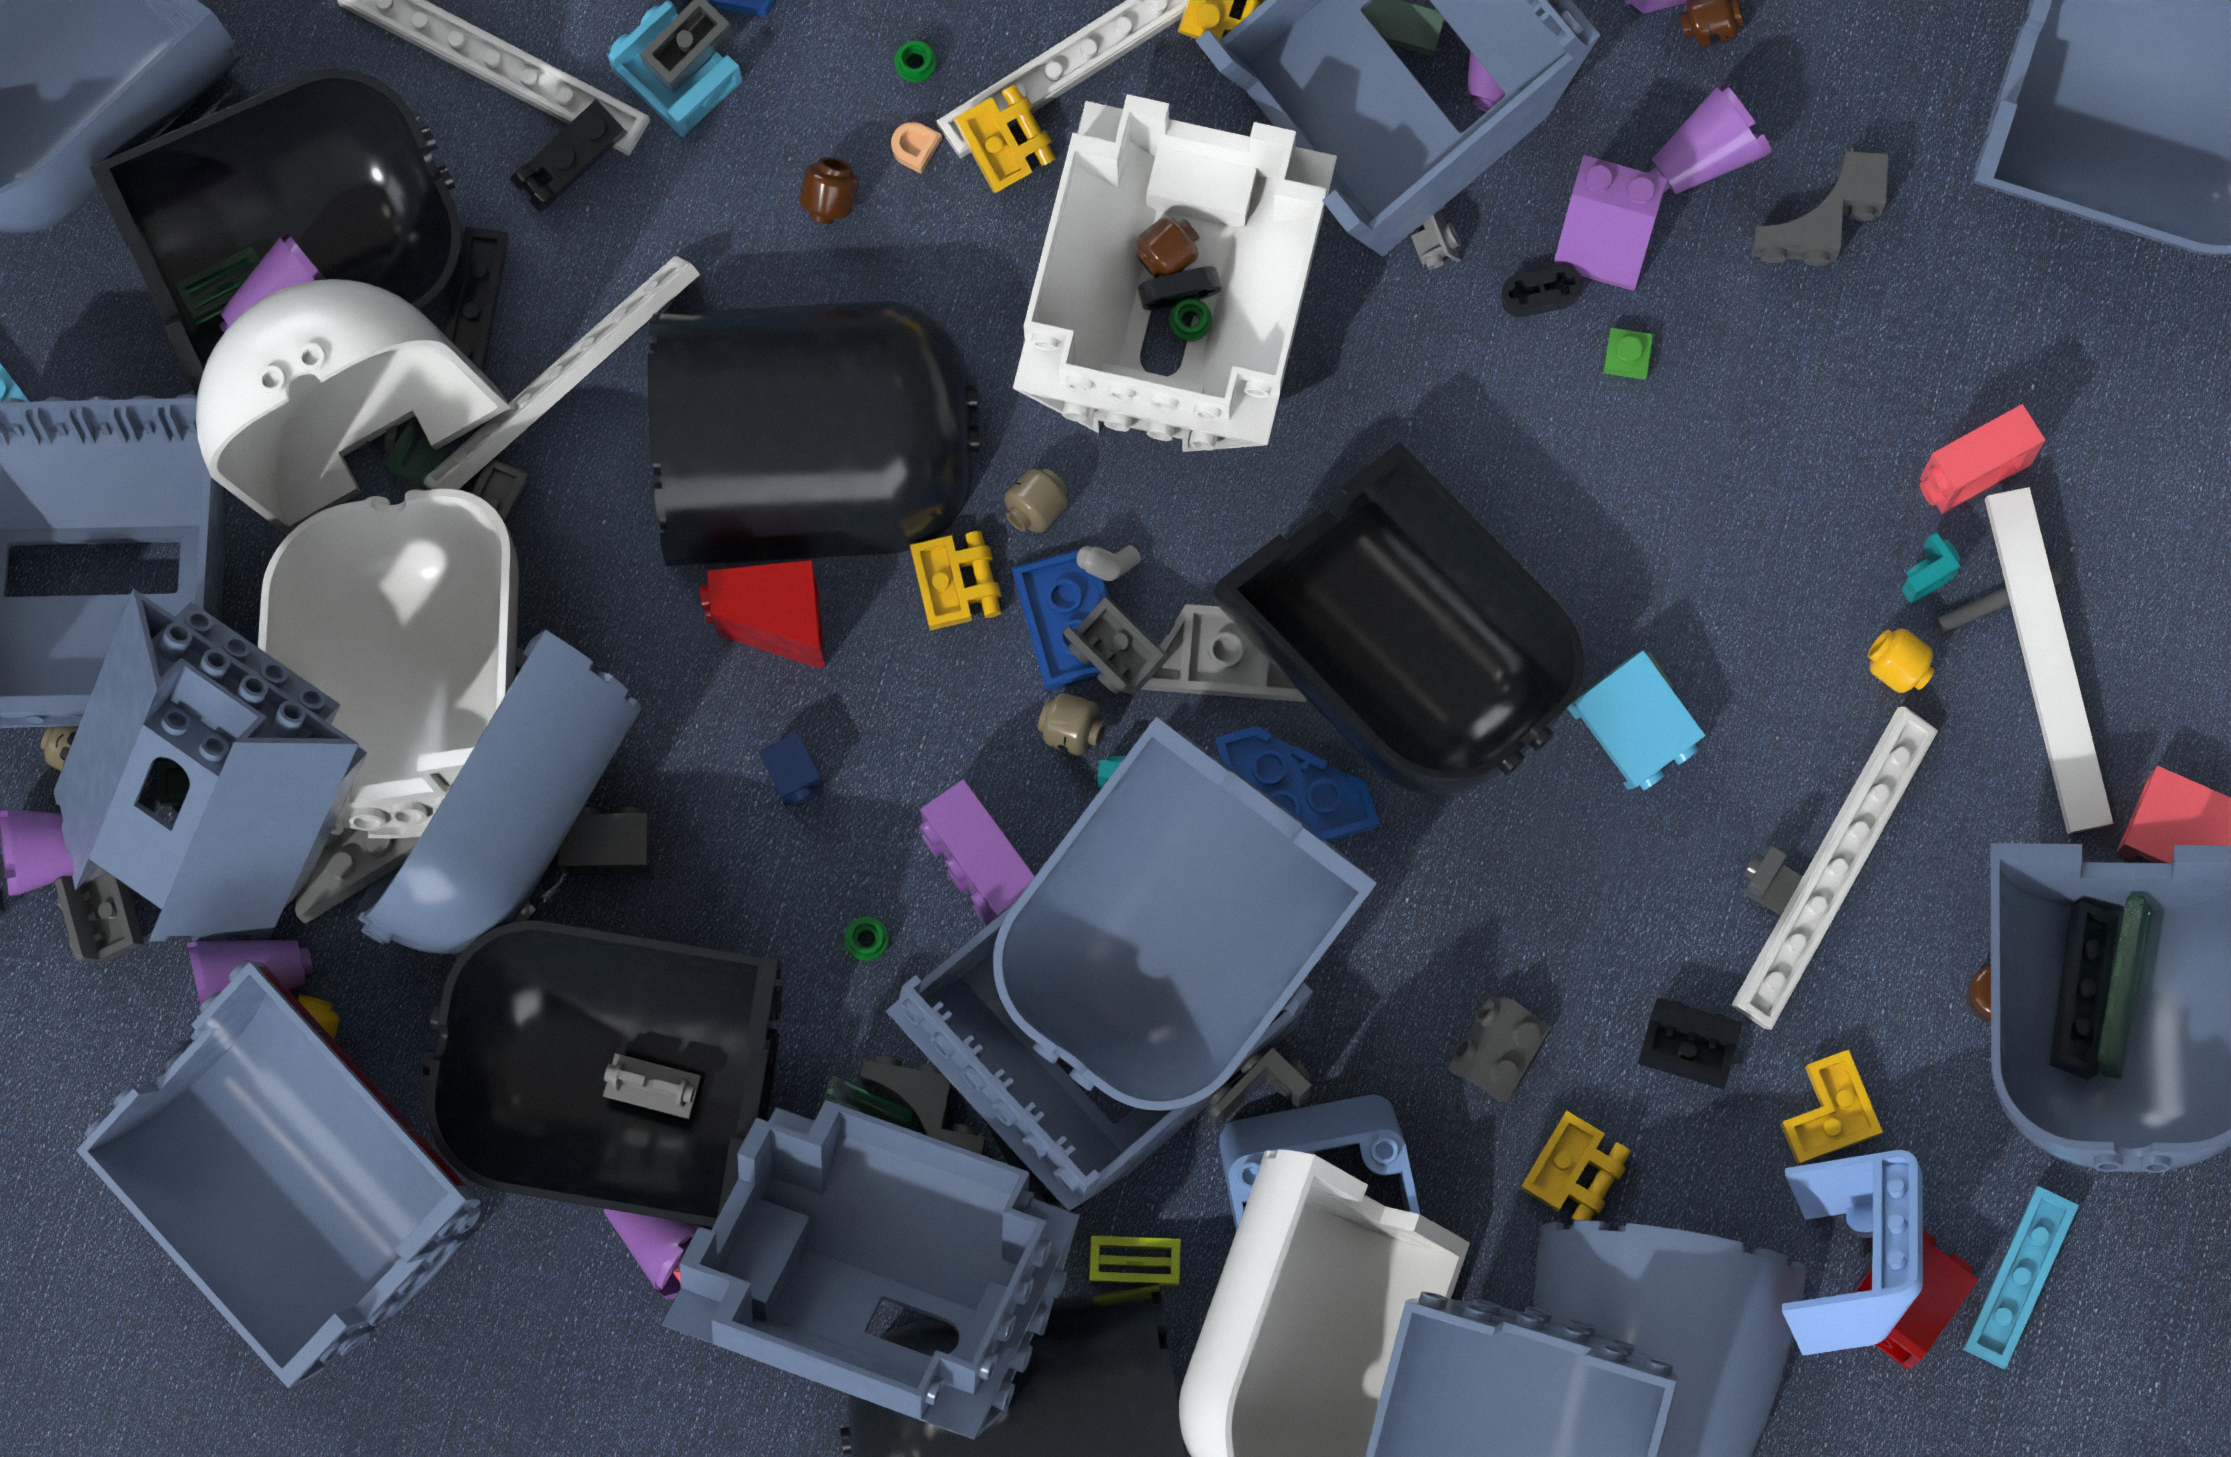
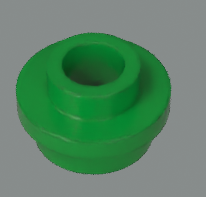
(913, 50)
(1190, 307)
(862, 926)

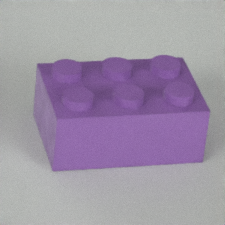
(975, 851)

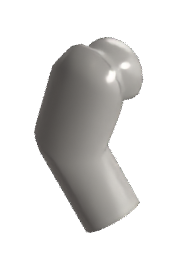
(1106, 564)

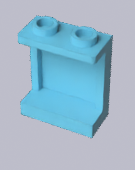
(695, 97)
(1638, 721)

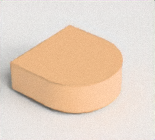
(914, 145)

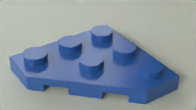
(1300, 782)

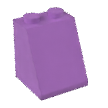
(1609, 222)

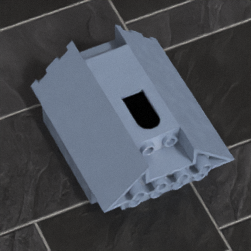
(258, 763)
(865, 1214)

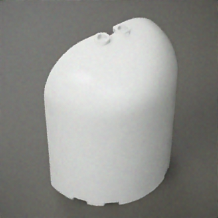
(315, 380)
(405, 627)
(1308, 1314)

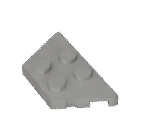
(1217, 659)
(347, 866)

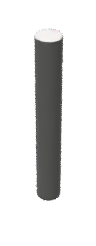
(1980, 607)

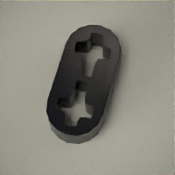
(1172, 288)
(1544, 300)

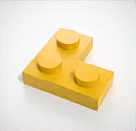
(1844, 1112)

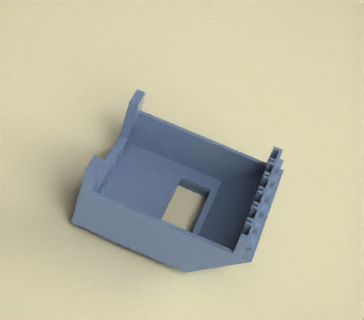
(1351, 96)
(96, 477)
(1024, 1096)

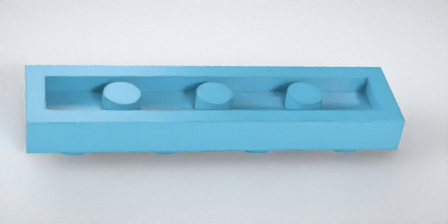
(2020, 1277)

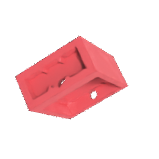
(1981, 459)

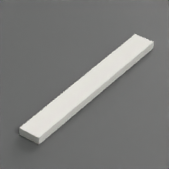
(1074, 59)
(497, 62)
(563, 375)
(2048, 661)
(1834, 868)

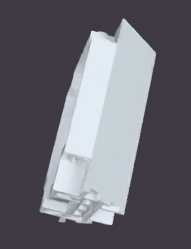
(1257, 225)

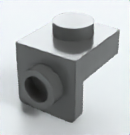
(1771, 881)

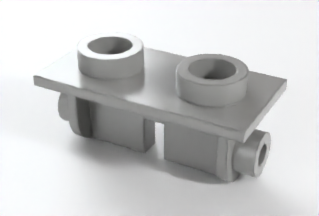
(1437, 241)
(651, 1085)

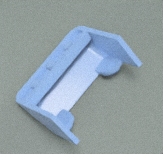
(1313, 1129)
(1882, 1202)

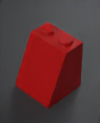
(768, 609)
(1944, 1289)

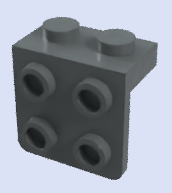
(1286, 1077)

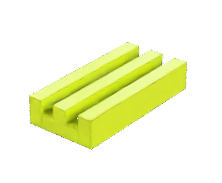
(1135, 1243)

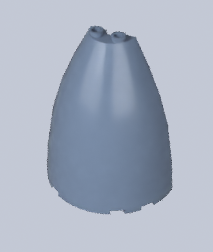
(1686, 1304)

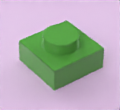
(1628, 353)

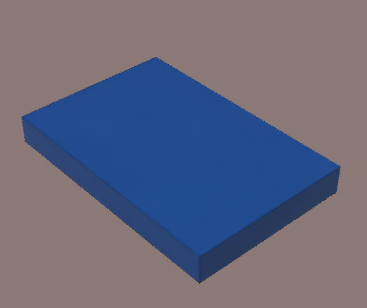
(1052, 597)

